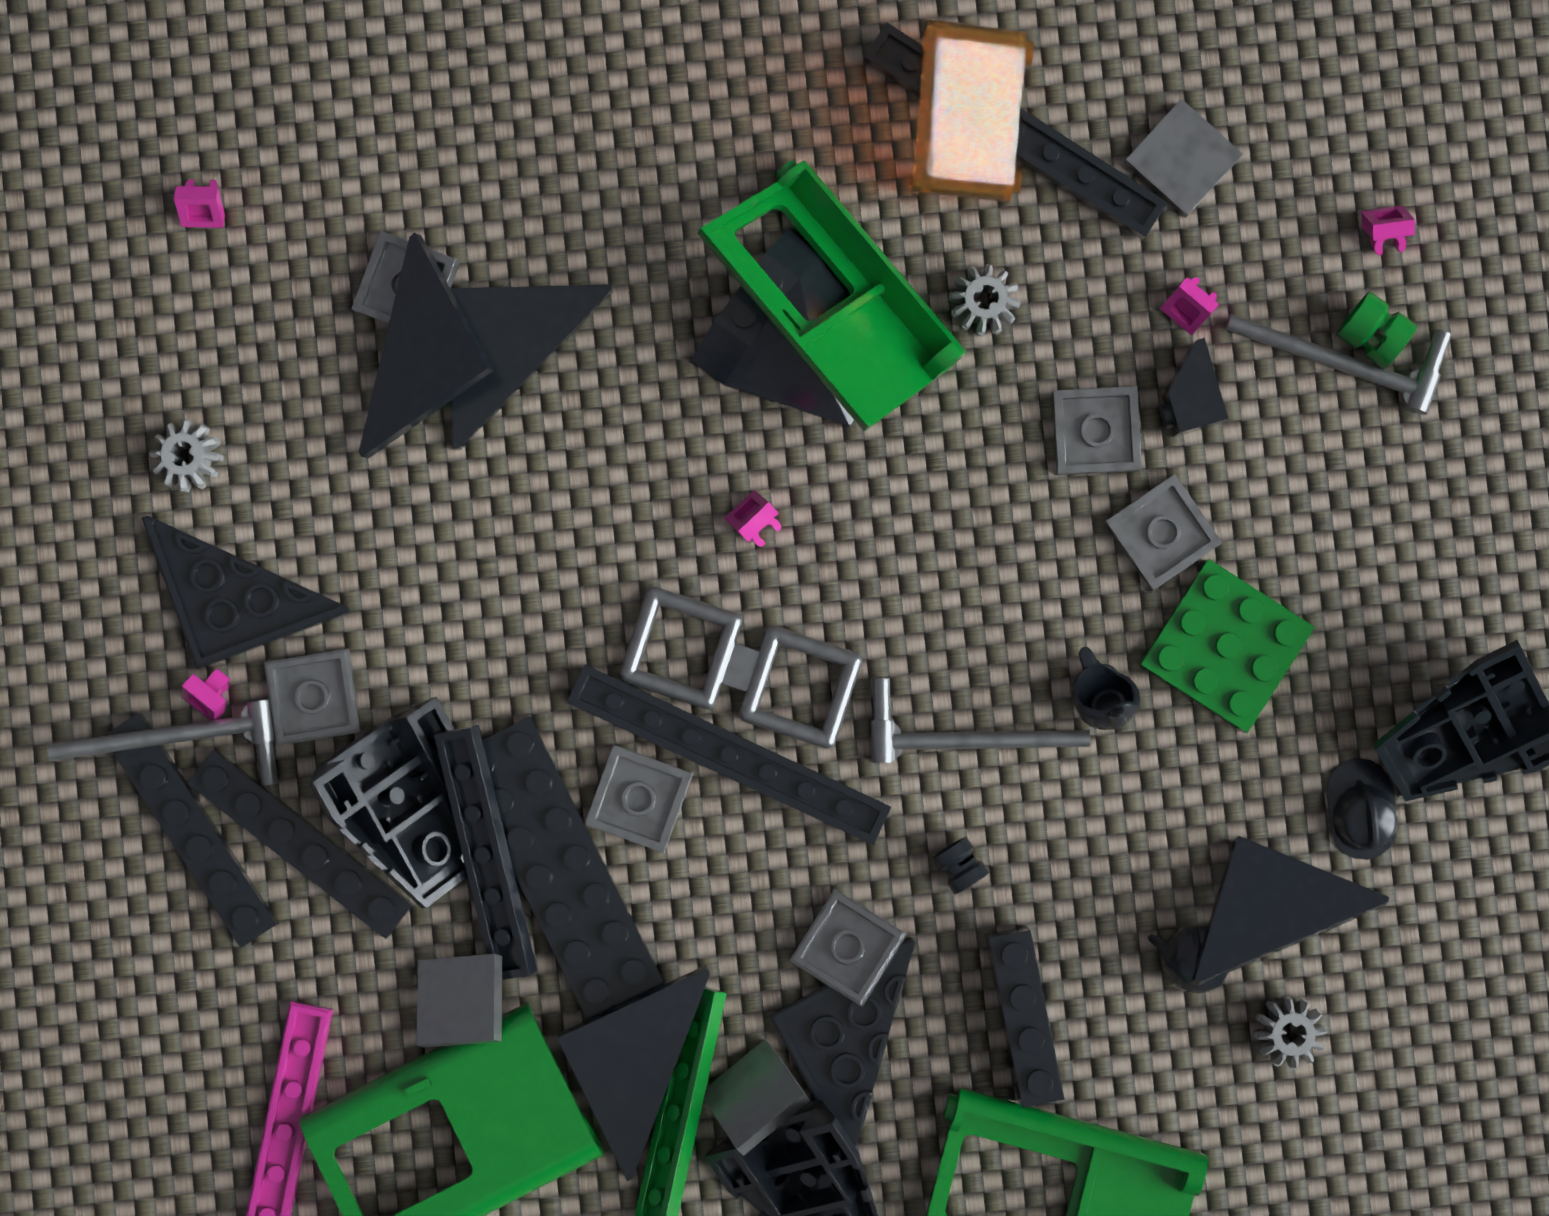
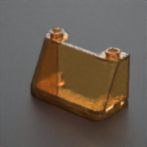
(969, 111)

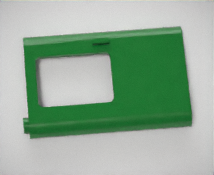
(870, 346)
(502, 1104)
(1113, 1168)

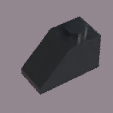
(1193, 394)

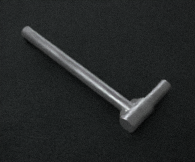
(1416, 388)
(254, 722)
(889, 741)

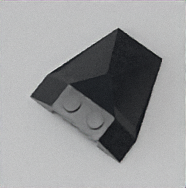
(750, 352)
(1472, 728)
(395, 803)
(798, 1169)

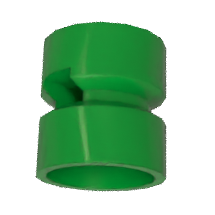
(1365, 319)

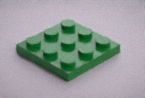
(1227, 646)

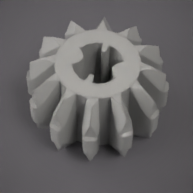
(997, 310)
(175, 467)
(1282, 1047)

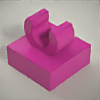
(199, 205)
(1387, 224)
(1190, 305)
(752, 516)
(207, 696)

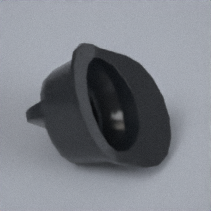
(1362, 808)

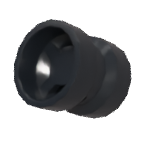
(962, 875)

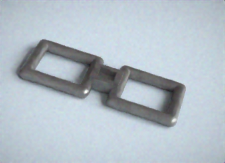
(740, 667)

